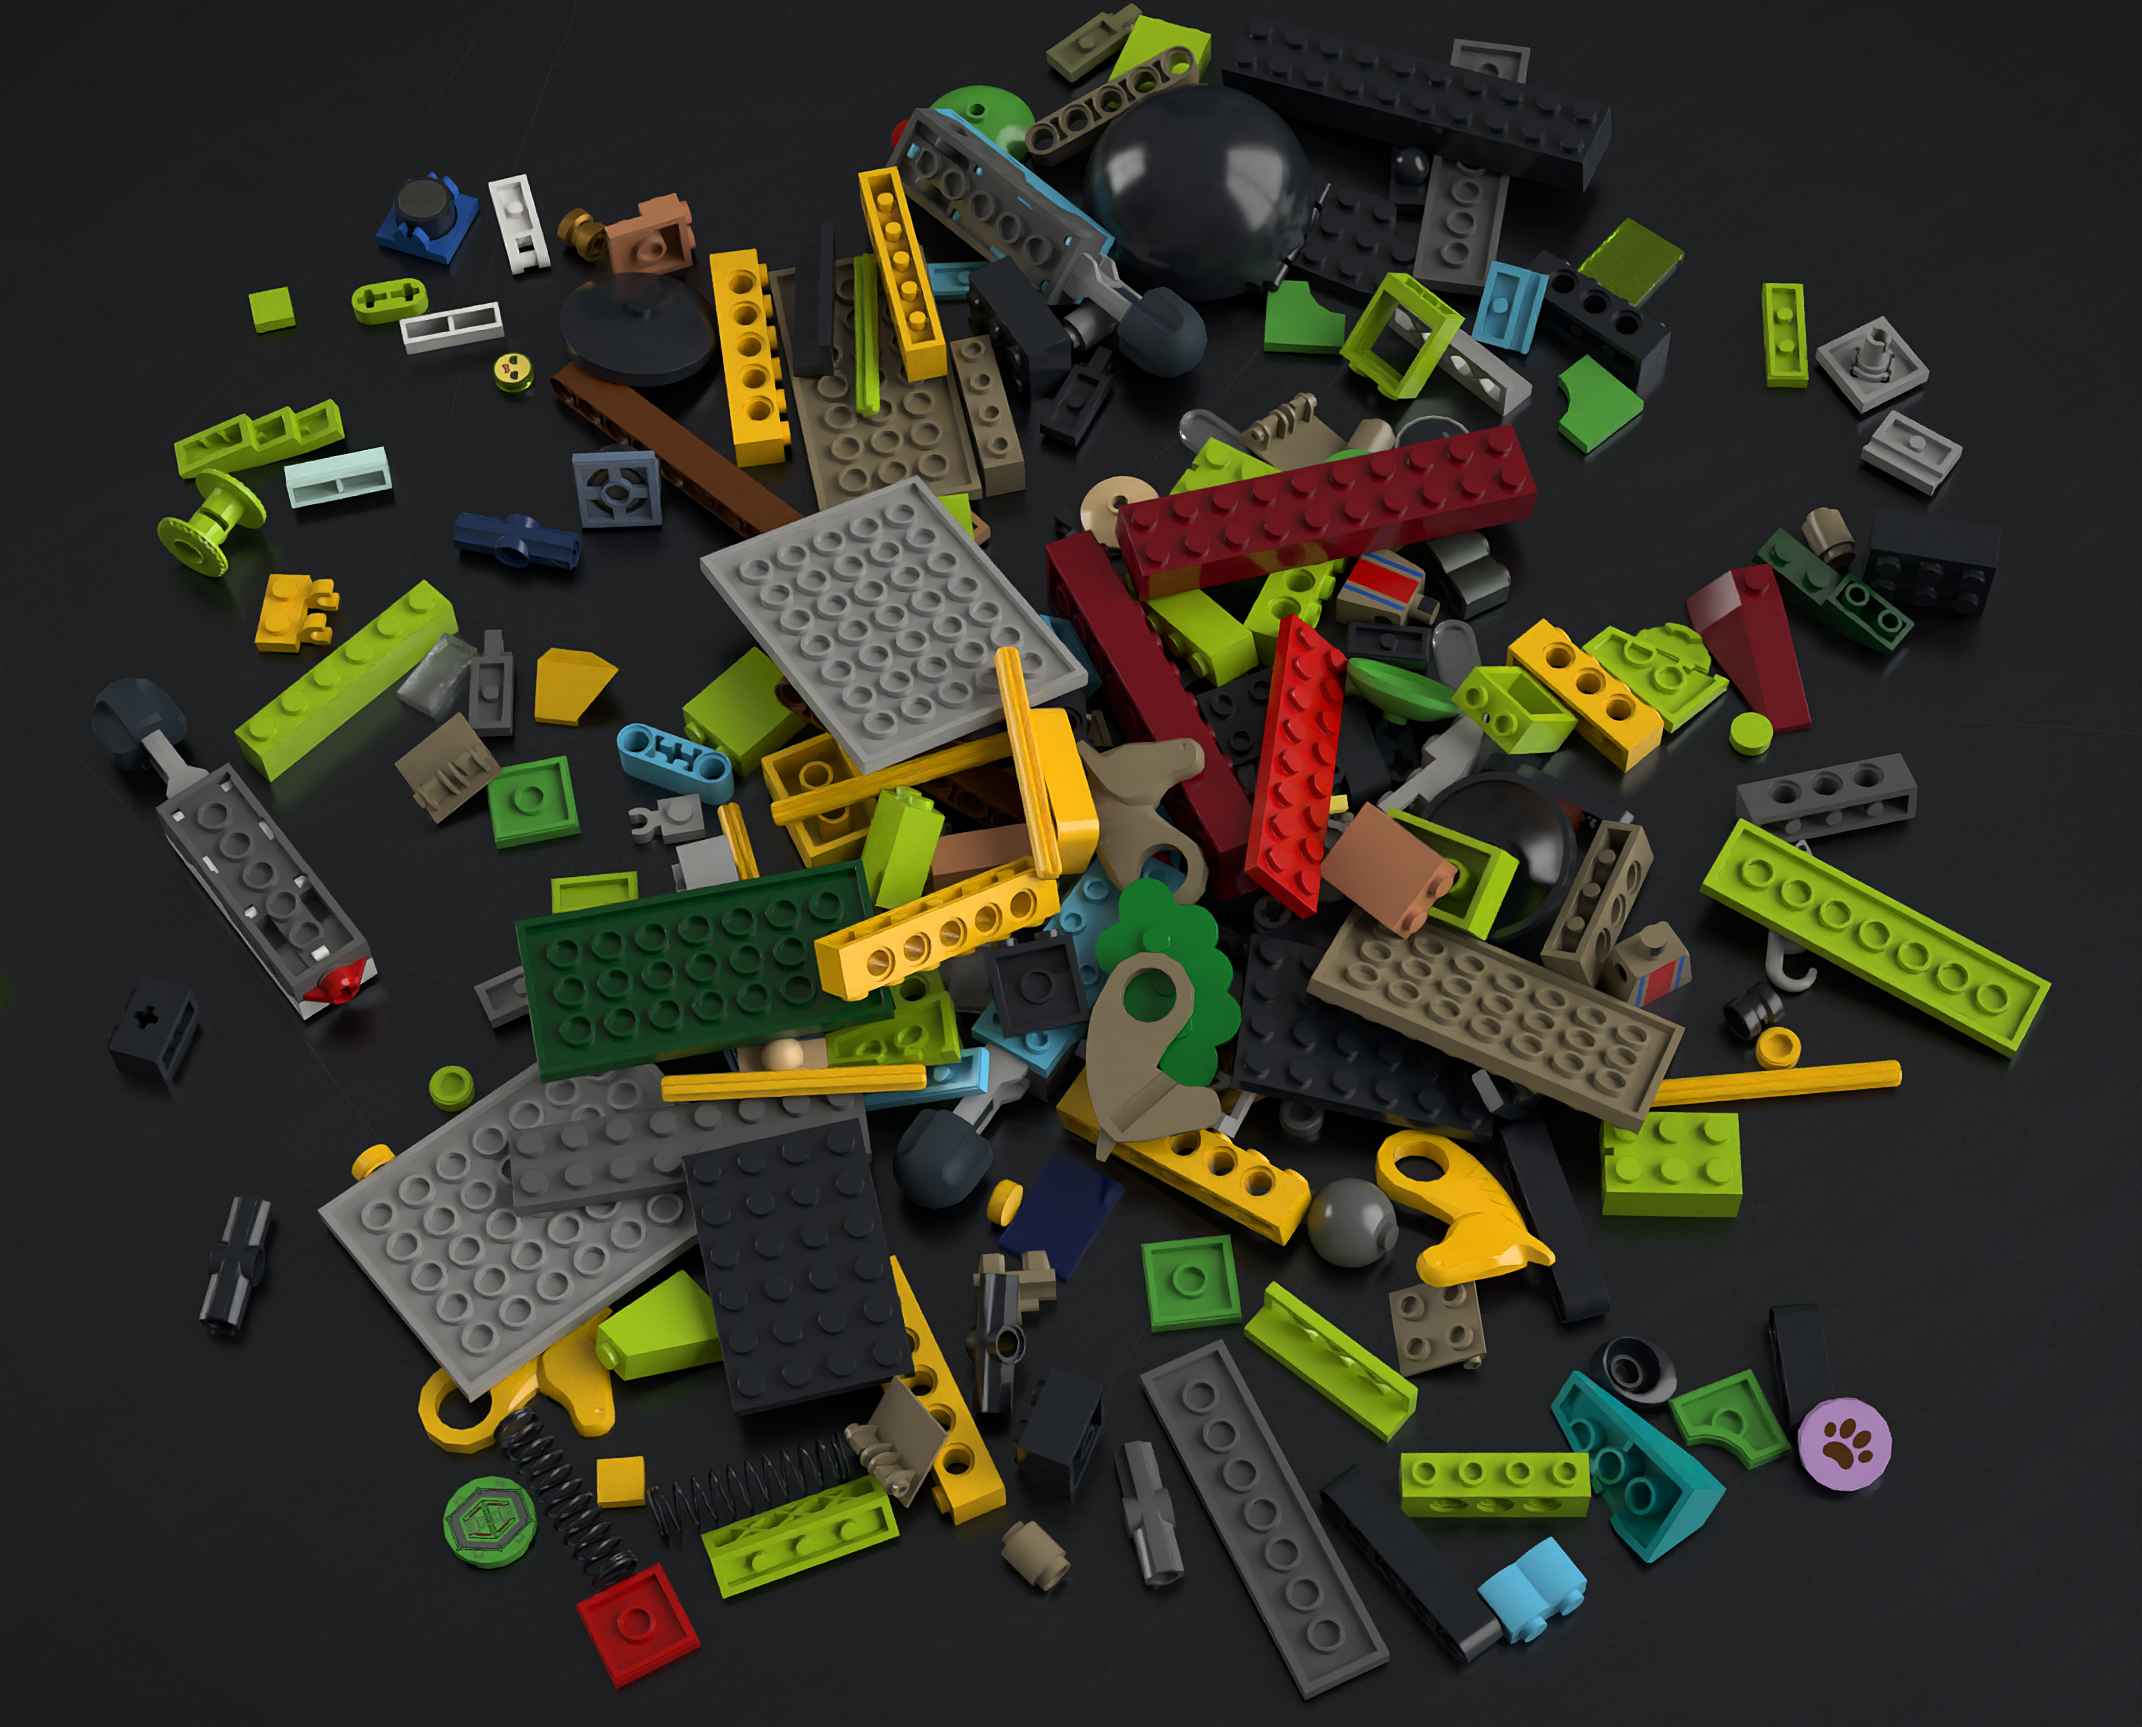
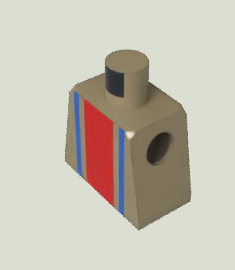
(1385, 591)
(1651, 963)

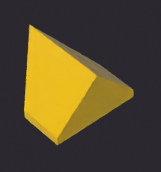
(568, 684)

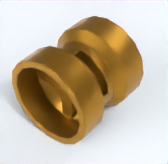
(581, 232)

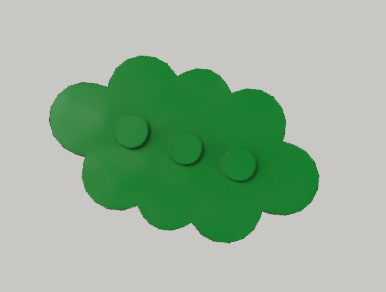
(1188, 936)

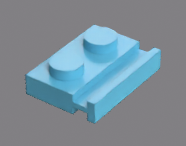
(1510, 307)

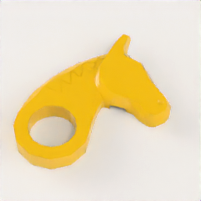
(1486, 1226)
(564, 1372)

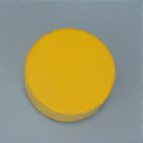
(1777, 1049)
(371, 1161)
(1004, 1202)

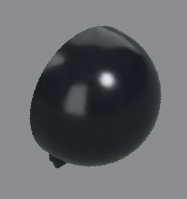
(1202, 193)

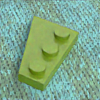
(918, 1034)

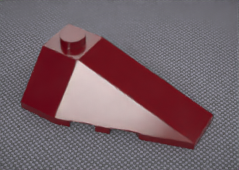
(1751, 639)

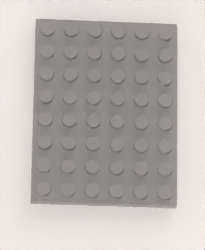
(889, 622)
(471, 1274)

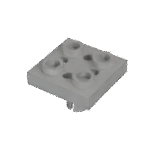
(1876, 345)

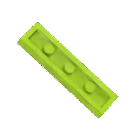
(1332, 1363)
(801, 1537)

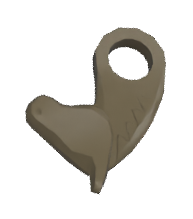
(1126, 792)
(1122, 1055)

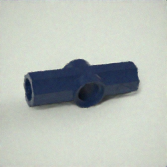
(517, 540)

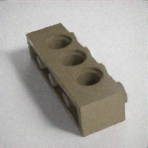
(987, 415)
(1598, 903)

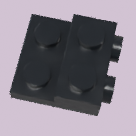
(1036, 984)

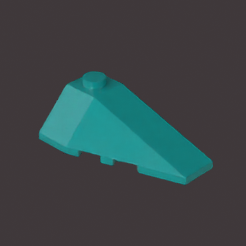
(1645, 1478)

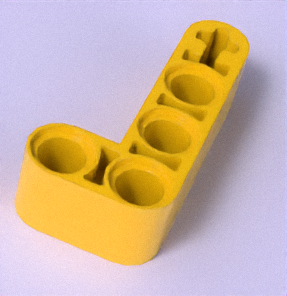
(1067, 790)

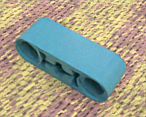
(675, 763)

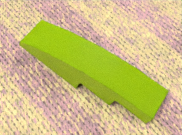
(249, 443)

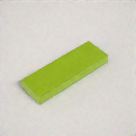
(1784, 335)

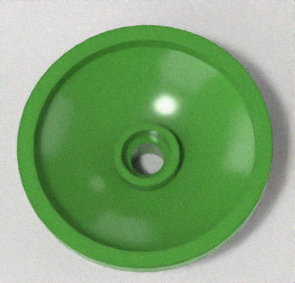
(994, 113)
(1401, 692)

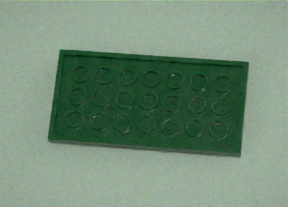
(691, 971)

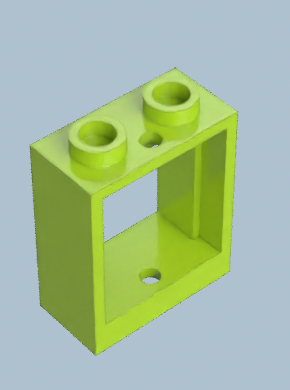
(1426, 305)
(1520, 709)

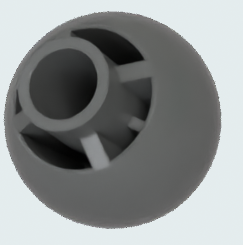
(1351, 1223)

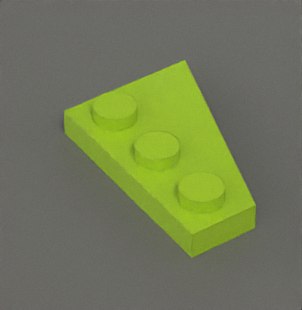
(1654, 679)

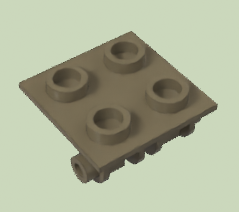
(1293, 436)
(448, 767)
(1437, 1327)
(898, 1442)

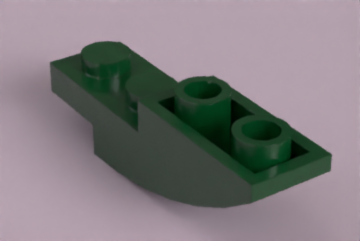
(1835, 601)

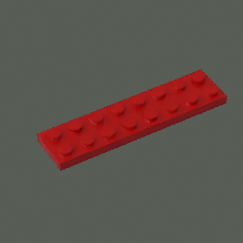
(1297, 767)

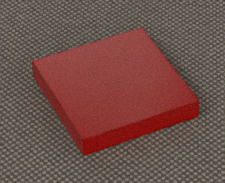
(637, 1625)

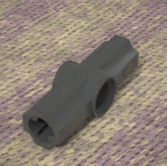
(1148, 1513)

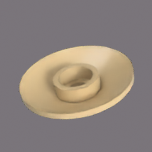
(1099, 503)

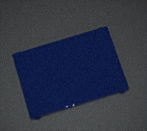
(1062, 1214)

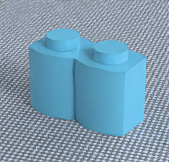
(1533, 1590)

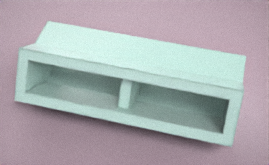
(338, 477)

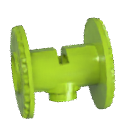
(224, 506)

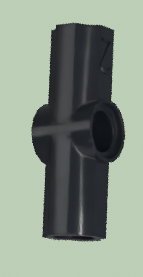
(236, 1264)
(995, 1343)

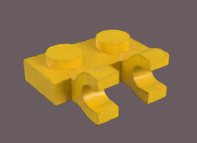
(285, 610)

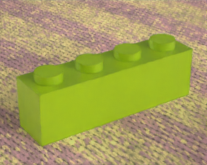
(1201, 634)

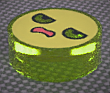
(513, 372)

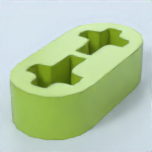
(390, 301)

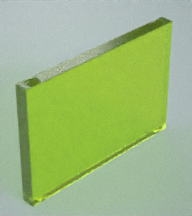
(1632, 261)

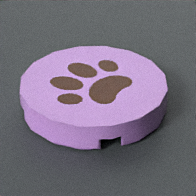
(1844, 1444)

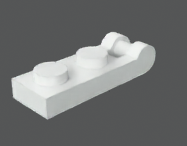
(519, 223)

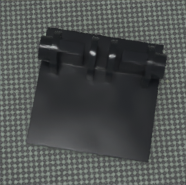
(1238, 715)

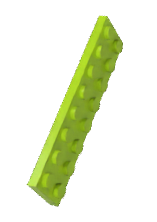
(1875, 937)

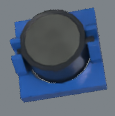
(425, 218)

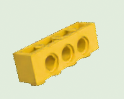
(1620, 741)

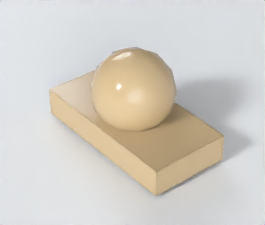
(784, 1055)

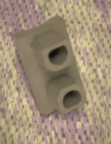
(1035, 1281)

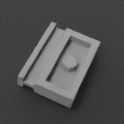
(1911, 452)

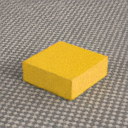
(621, 1482)

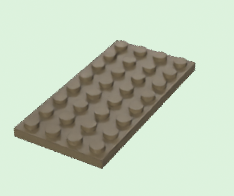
(918, 421)
(1501, 1015)

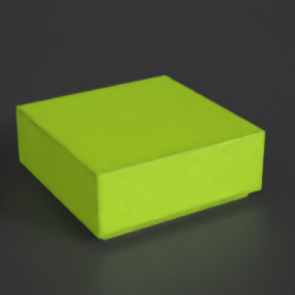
(272, 309)

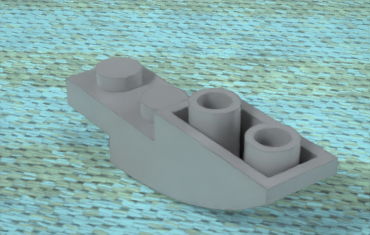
(1443, 763)

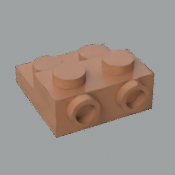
(655, 240)

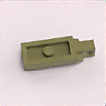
(1093, 43)

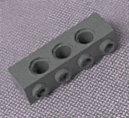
(1830, 799)

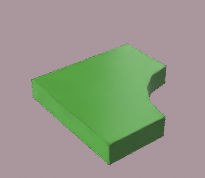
(1300, 324)
(1596, 404)
(1731, 1416)

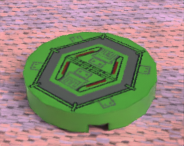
(490, 1522)

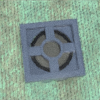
(615, 485)

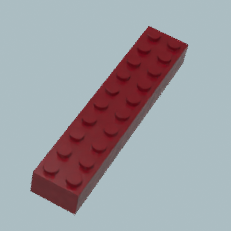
(1324, 512)
(1151, 703)

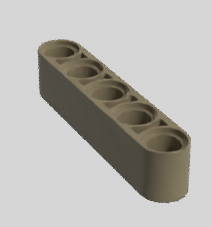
(1092, 106)

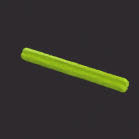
(866, 336)

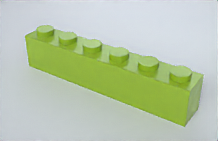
(345, 681)

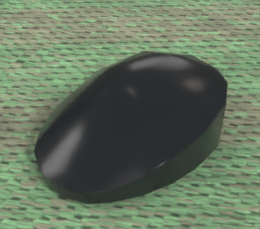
(1634, 1371)

